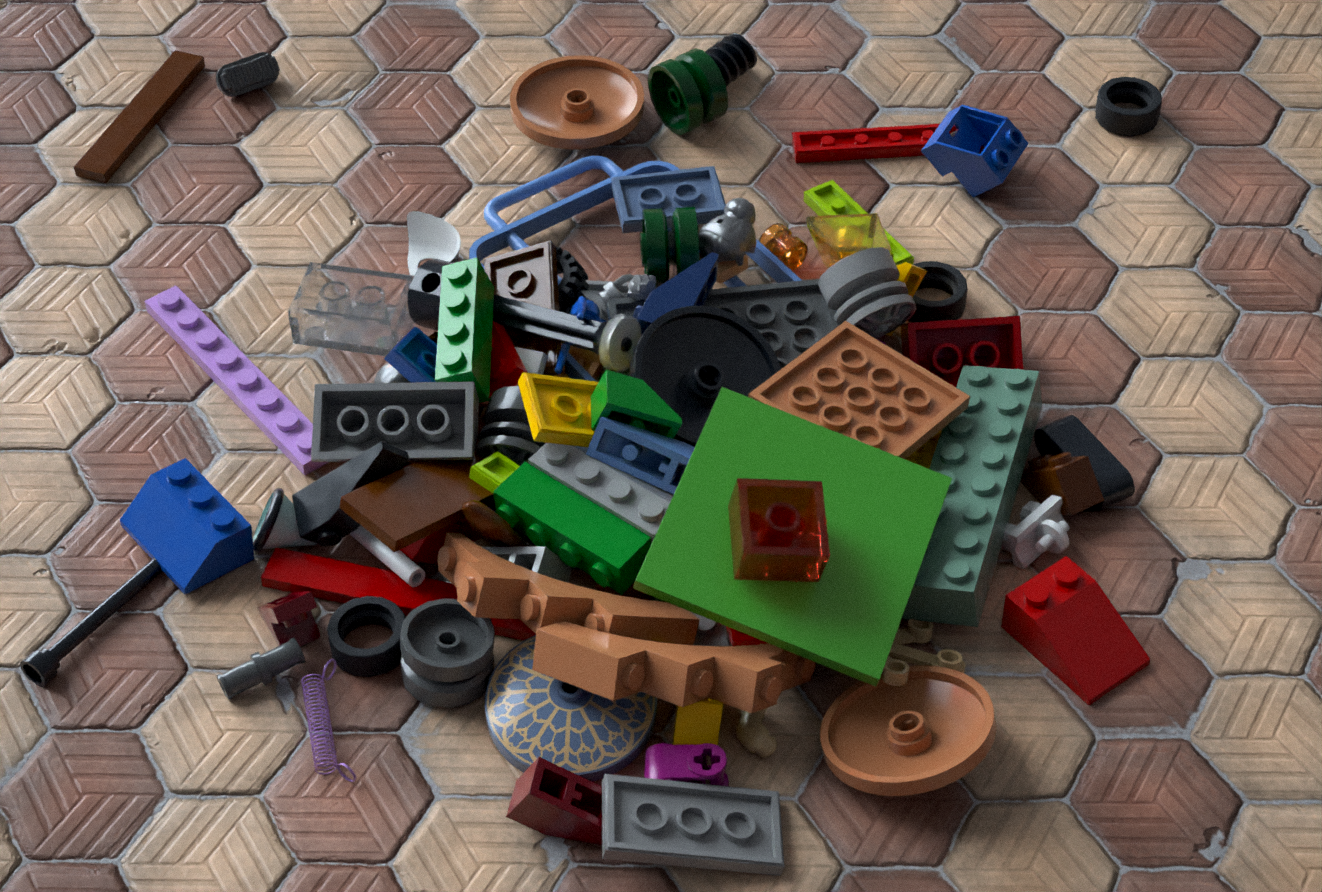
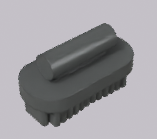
(247, 74)

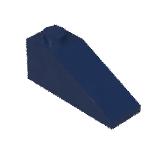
(683, 290)

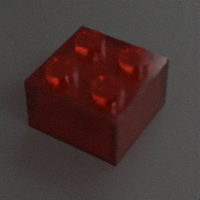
(778, 530)

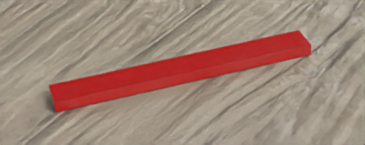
(346, 581)

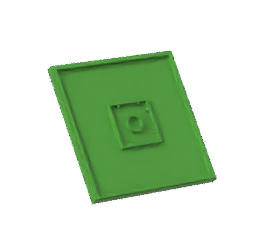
(877, 530)

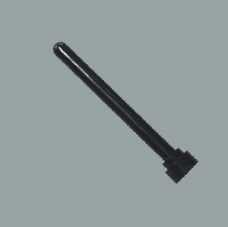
(42, 665)

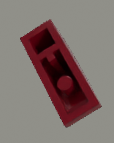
(557, 803)

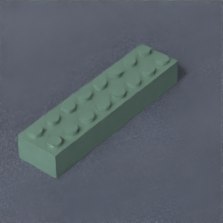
(985, 458)

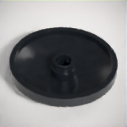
(694, 355)

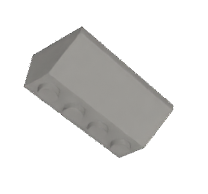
(416, 417)
(604, 485)

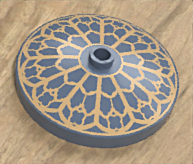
(562, 723)

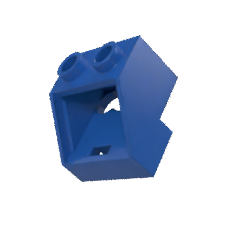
(960, 150)

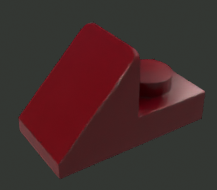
(291, 618)

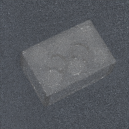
(350, 309)

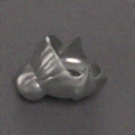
(730, 233)

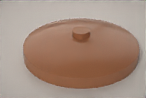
(577, 102)
(908, 734)

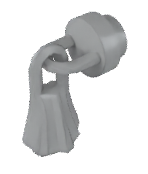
(638, 286)

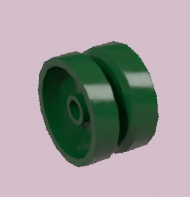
(688, 91)
(668, 248)

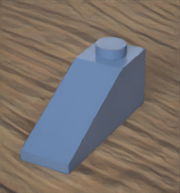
(640, 453)

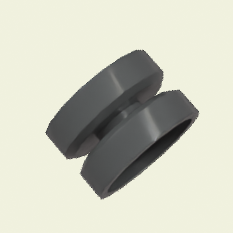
(446, 653)

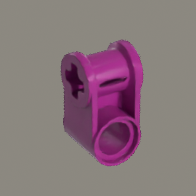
(686, 763)

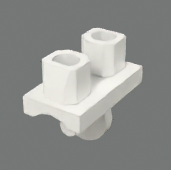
(1039, 530)

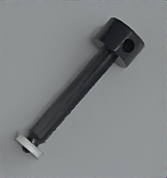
(610, 340)

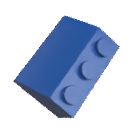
(188, 527)

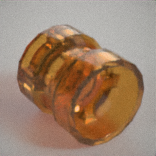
(784, 245)

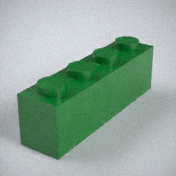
(465, 326)
(572, 527)

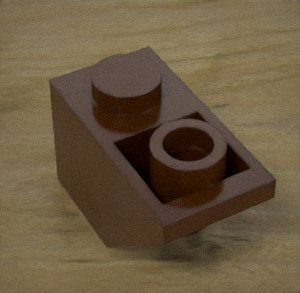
(1064, 477)

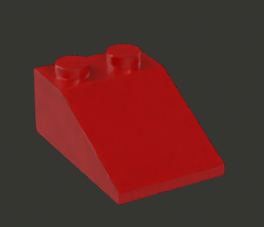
(1073, 630)

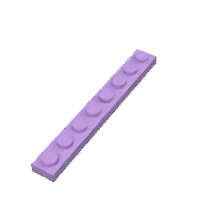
(236, 376)

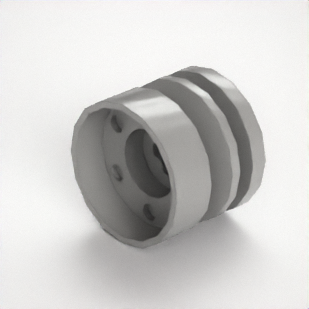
(867, 292)

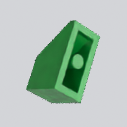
(632, 403)

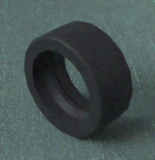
(1128, 91)
(944, 278)
(359, 613)

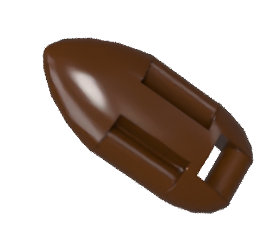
(491, 526)

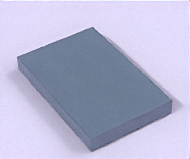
(667, 191)

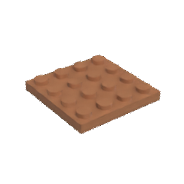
(864, 392)

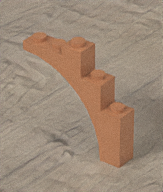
(505, 590)
(678, 673)

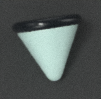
(278, 525)

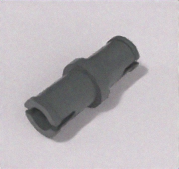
(261, 668)

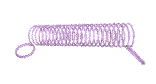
(328, 721)

